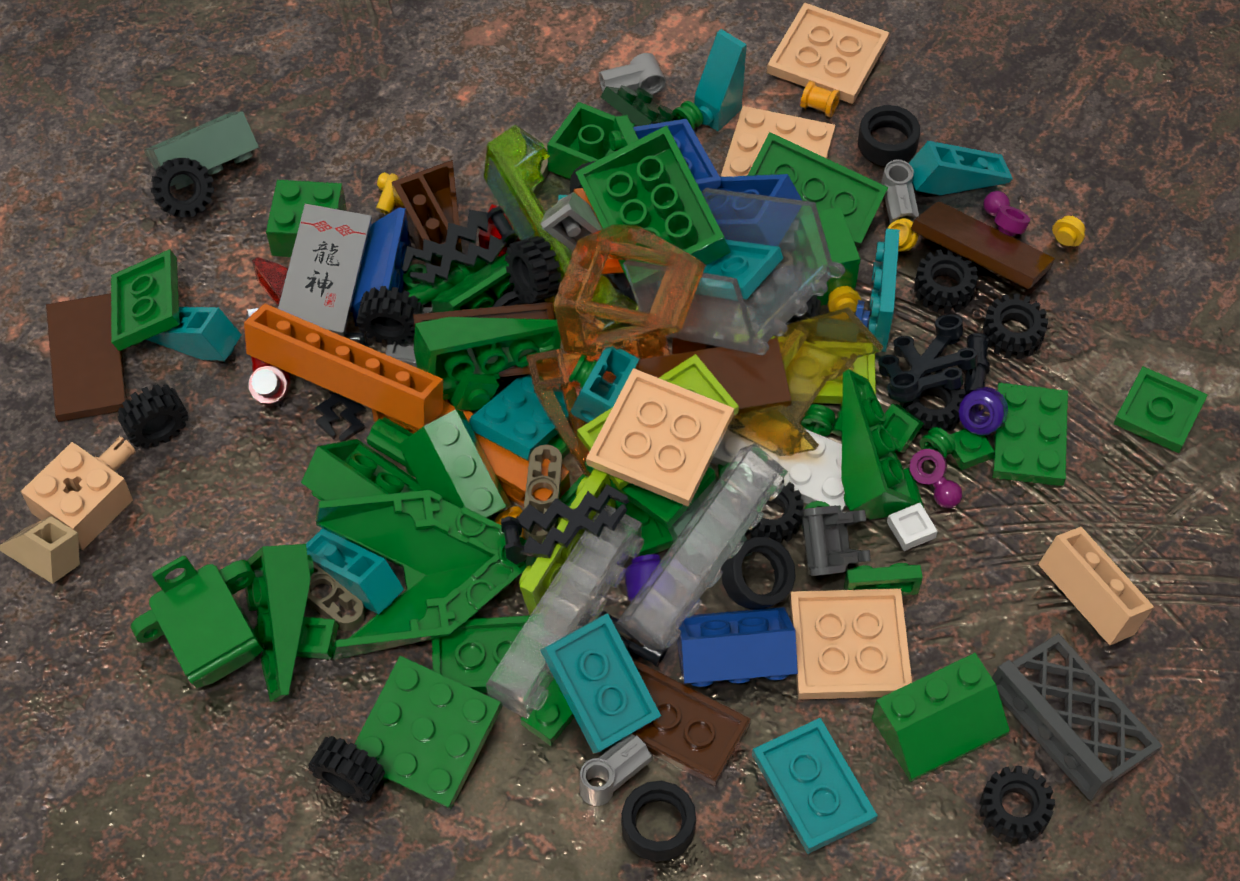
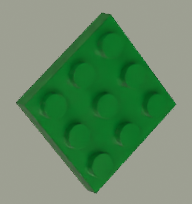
(427, 731)

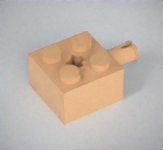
(82, 489)

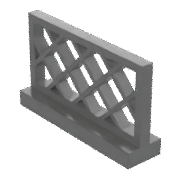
(1054, 727)

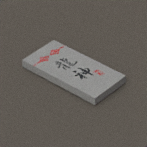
(325, 266)

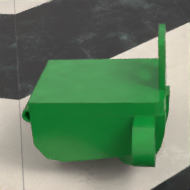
(202, 619)

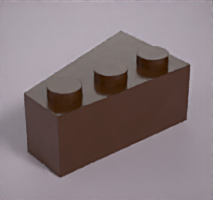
(429, 204)

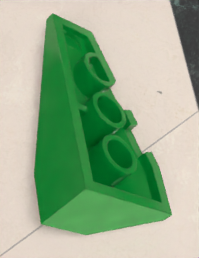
(479, 346)
(869, 465)
(280, 602)

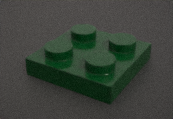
(637, 105)

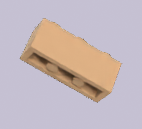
(1095, 585)

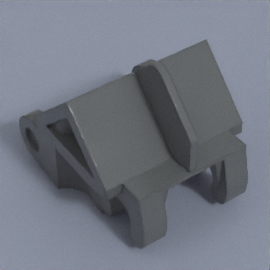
(828, 541)

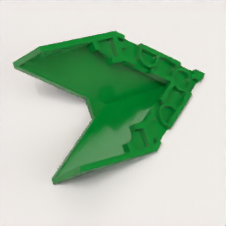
(448, 559)

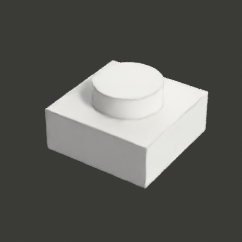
(912, 526)

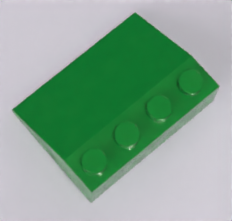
(655, 190)

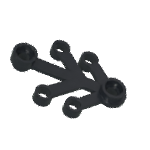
(908, 385)

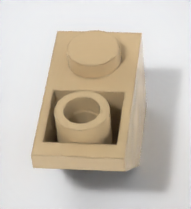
(45, 548)

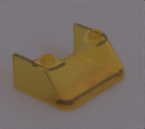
(811, 354)

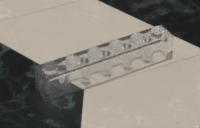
(702, 548)
(568, 604)

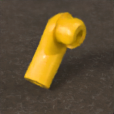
(386, 202)

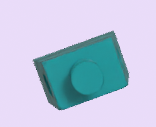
(599, 395)

